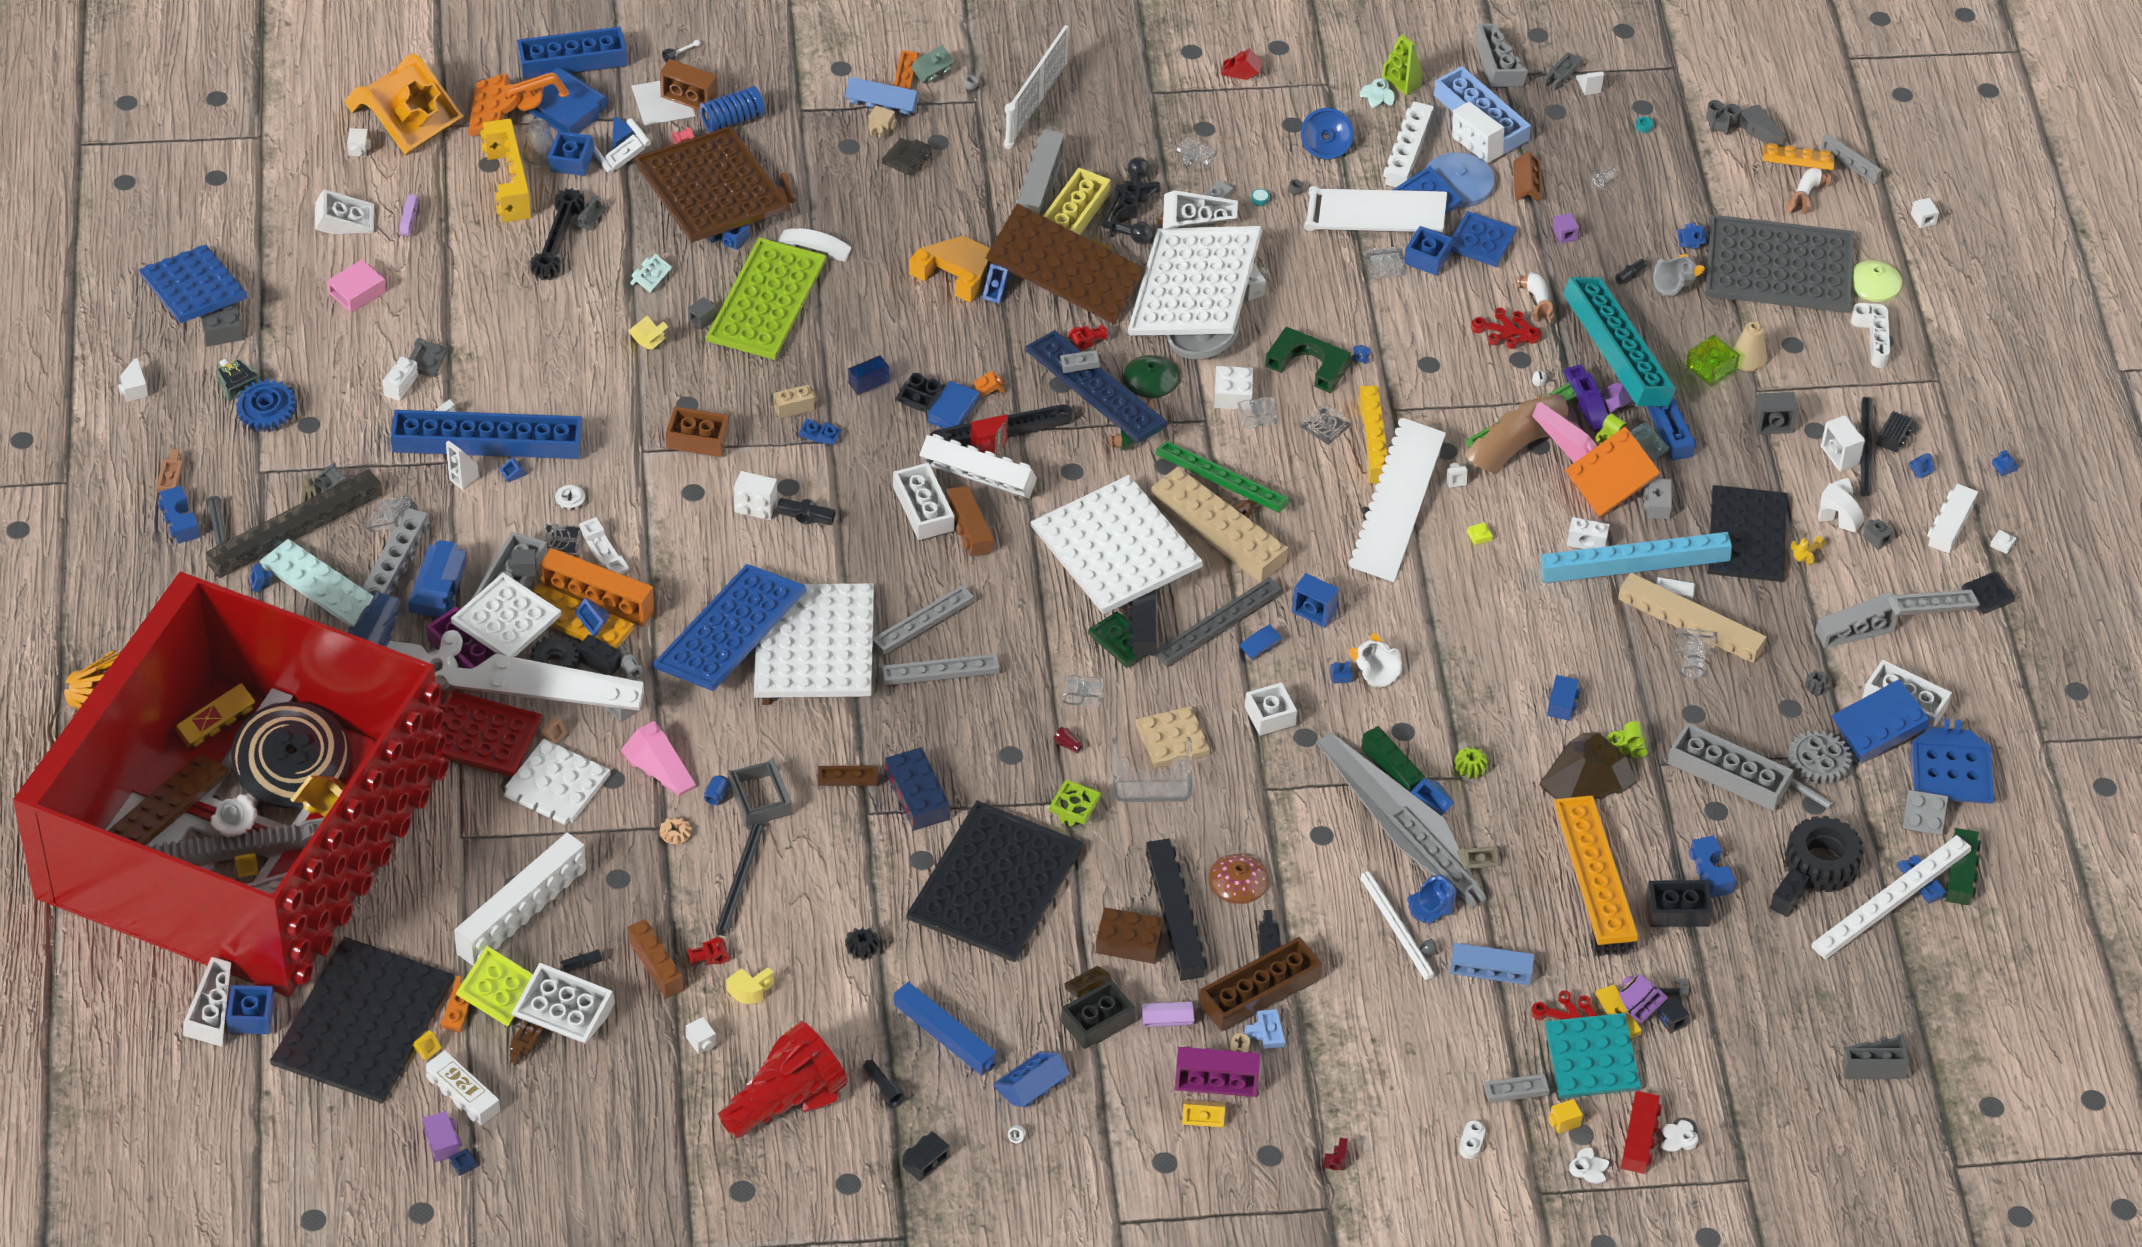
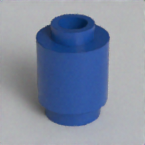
(716, 790)

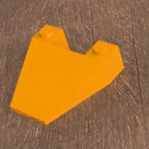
(957, 256)

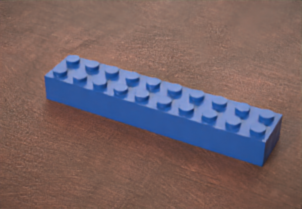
(487, 433)

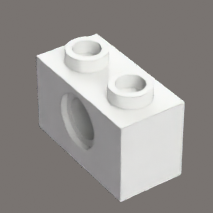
(1587, 534)

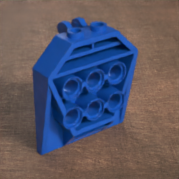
(1952, 764)

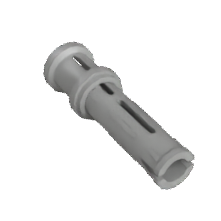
(629, 663)

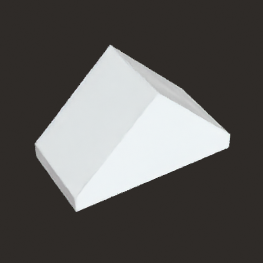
(1591, 82)

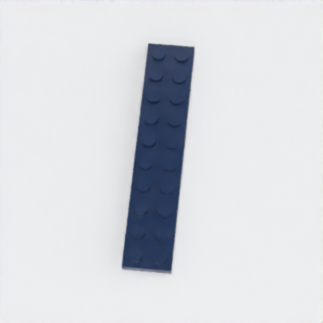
(1098, 389)

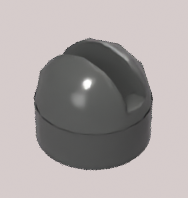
(1295, 186)
(1427, 947)

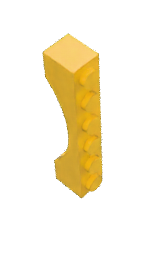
(1372, 419)

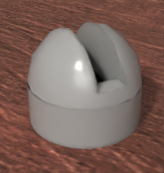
(970, 82)

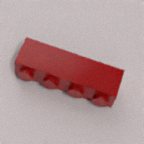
(1640, 1132)

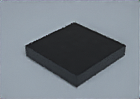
(1990, 592)

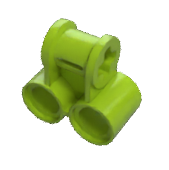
(1610, 426)
(1630, 740)

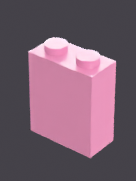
(356, 285)

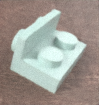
(651, 273)

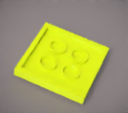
(495, 985)

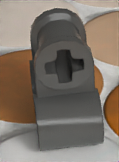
(1722, 117)

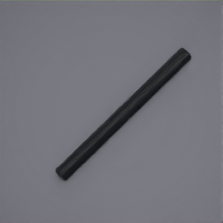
(1866, 458)
(739, 879)

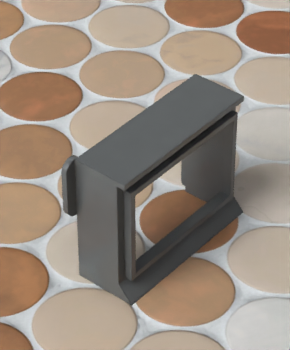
(767, 812)

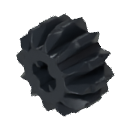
(862, 943)

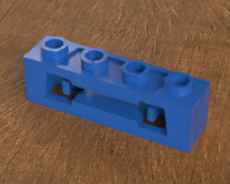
(1683, 443)

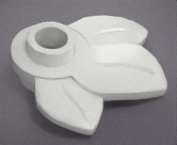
(1679, 1136)
(1591, 1166)

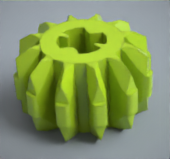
(1471, 762)

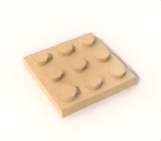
(1167, 733)

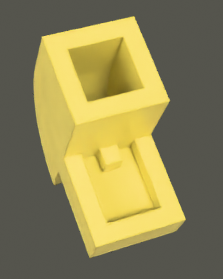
(647, 333)
(749, 989)

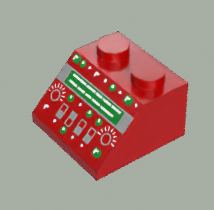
(989, 434)

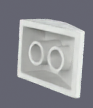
(343, 214)

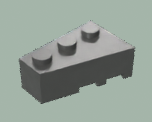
(1877, 1060)

